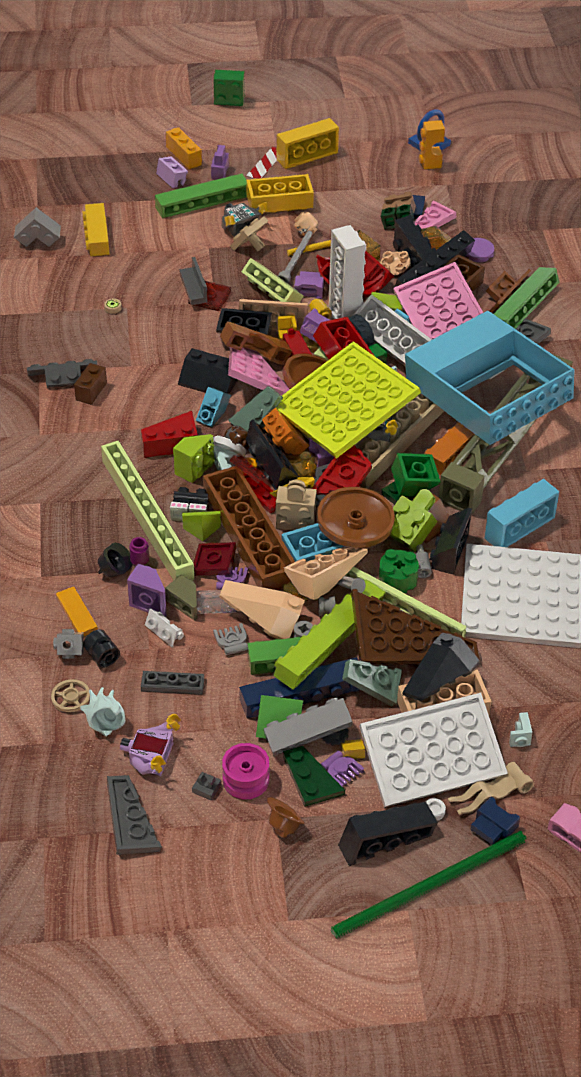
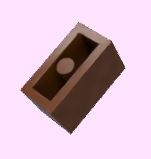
(90, 383)

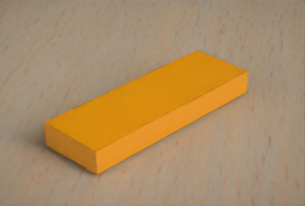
(76, 611)

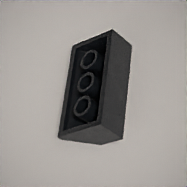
(269, 456)

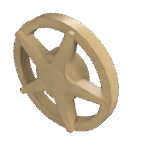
(70, 695)

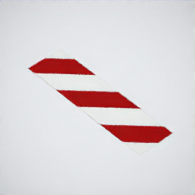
(264, 164)

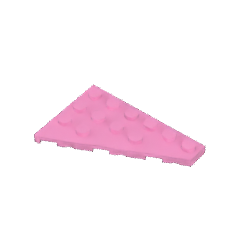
(254, 370)

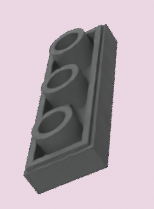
(172, 682)

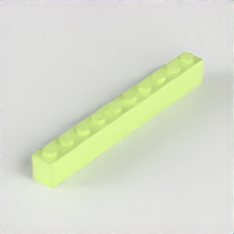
(147, 511)

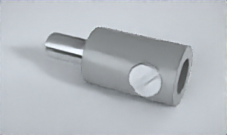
(424, 562)

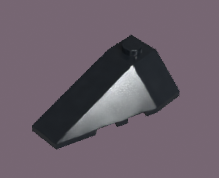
(442, 664)

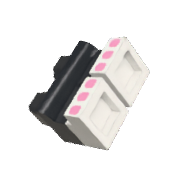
(188, 502)

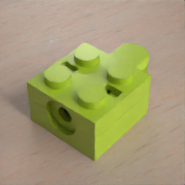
(413, 520)

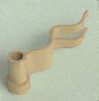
(497, 788)

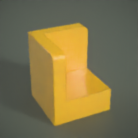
(285, 323)

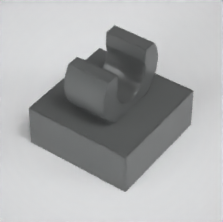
(206, 786)

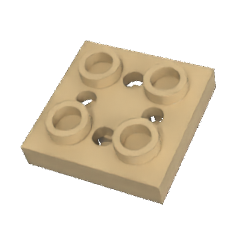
(249, 233)

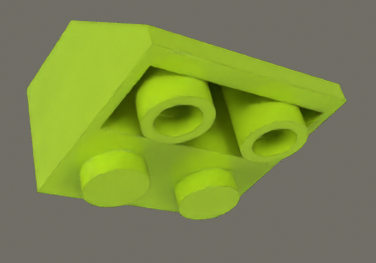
(193, 456)

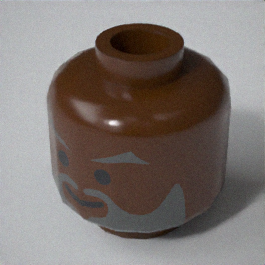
(237, 435)

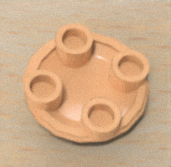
(396, 261)

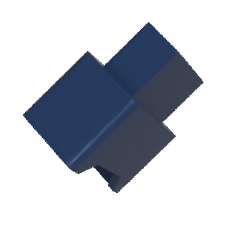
(494, 822)

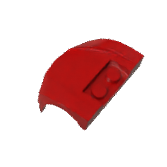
(375, 273)

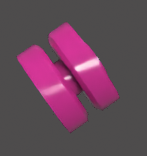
(245, 771)

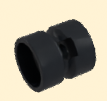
(101, 648)

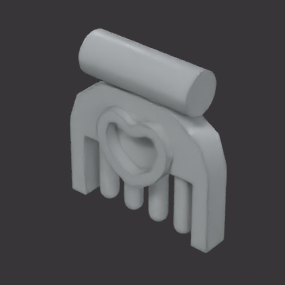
(233, 641)

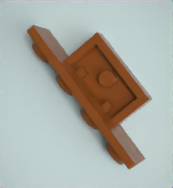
(503, 286)

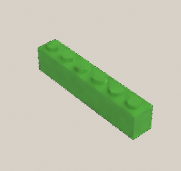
(201, 195)
(528, 296)

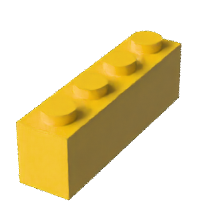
(95, 229)

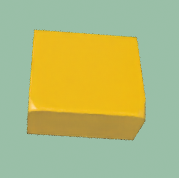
(353, 749)

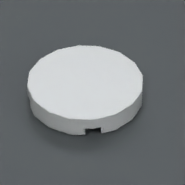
(227, 444)

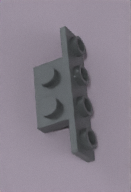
(60, 374)

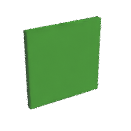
(275, 709)

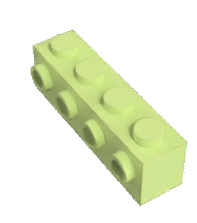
(270, 282)

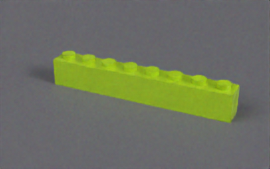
(321, 640)

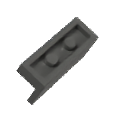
(194, 283)

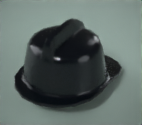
(114, 560)

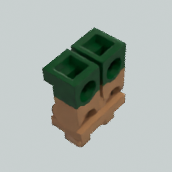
(397, 207)

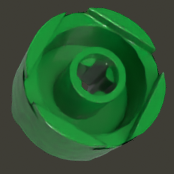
(399, 569)

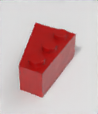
(165, 435)

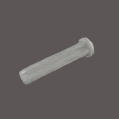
(352, 583)

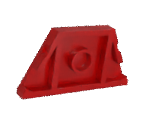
(345, 471)

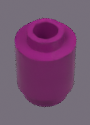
(139, 551)

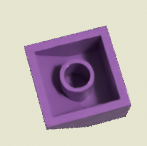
(146, 590)

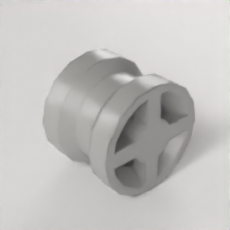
(325, 605)
(302, 626)

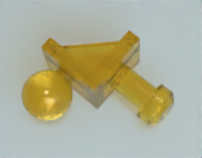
(306, 467)

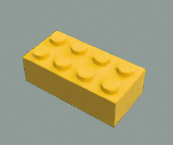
(307, 143)
(281, 193)

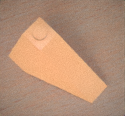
(324, 572)

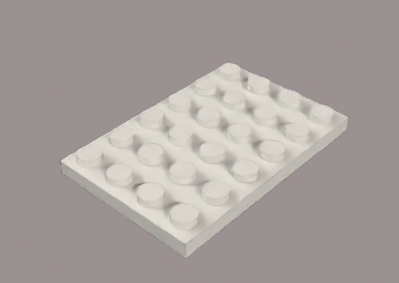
(432, 749)

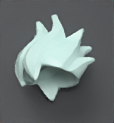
(104, 712)

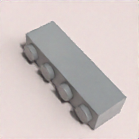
(307, 727)

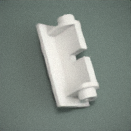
(161, 627)

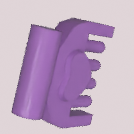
(232, 577)
(339, 767)

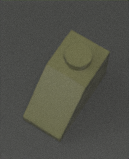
(182, 595)

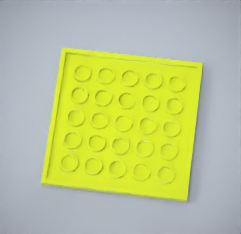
(346, 399)

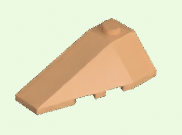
(269, 608)

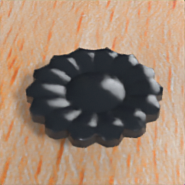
(337, 737)

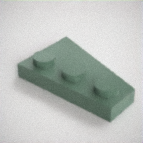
(257, 408)
(374, 680)

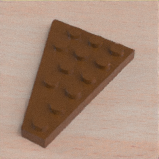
(392, 635)

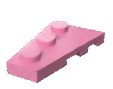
(435, 216)

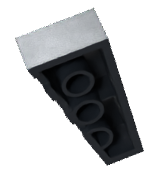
(409, 239)
(385, 830)

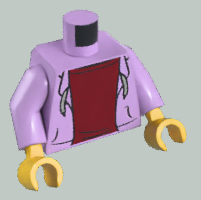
(151, 746)

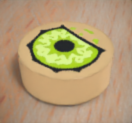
(113, 306)

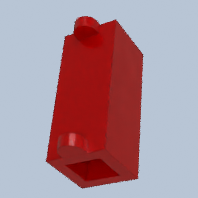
(295, 342)

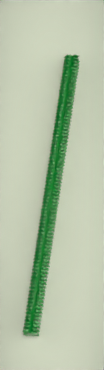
(428, 883)

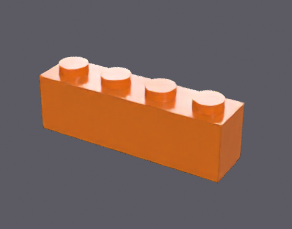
(450, 446)

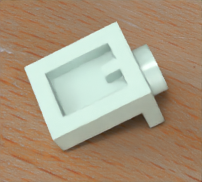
(523, 732)

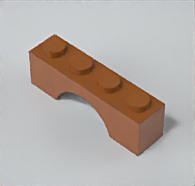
(242, 337)

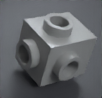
(76, 640)

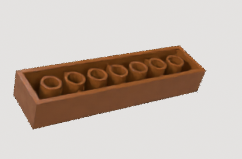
(249, 527)

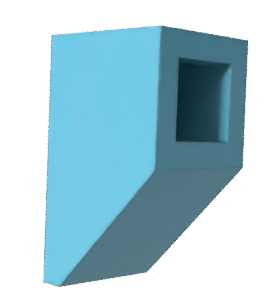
(213, 406)

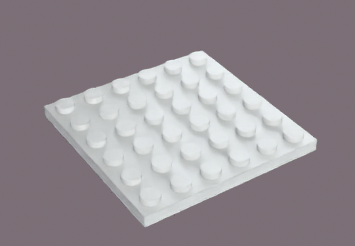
(522, 595)

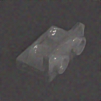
(210, 602)

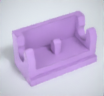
(171, 171)

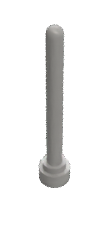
(285, 275)

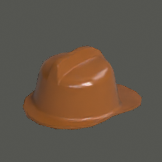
(283, 817)

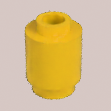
(321, 307)

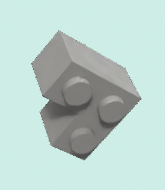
(38, 226)

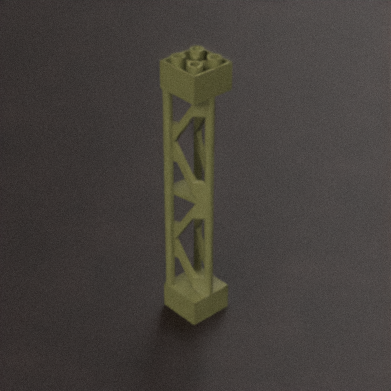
(464, 486)

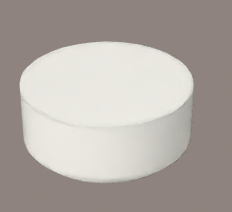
(437, 807)

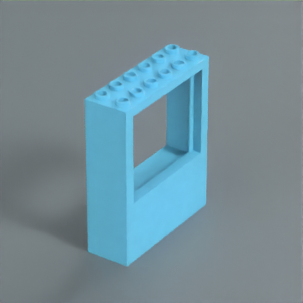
(474, 354)

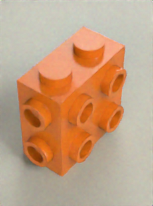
(284, 433)

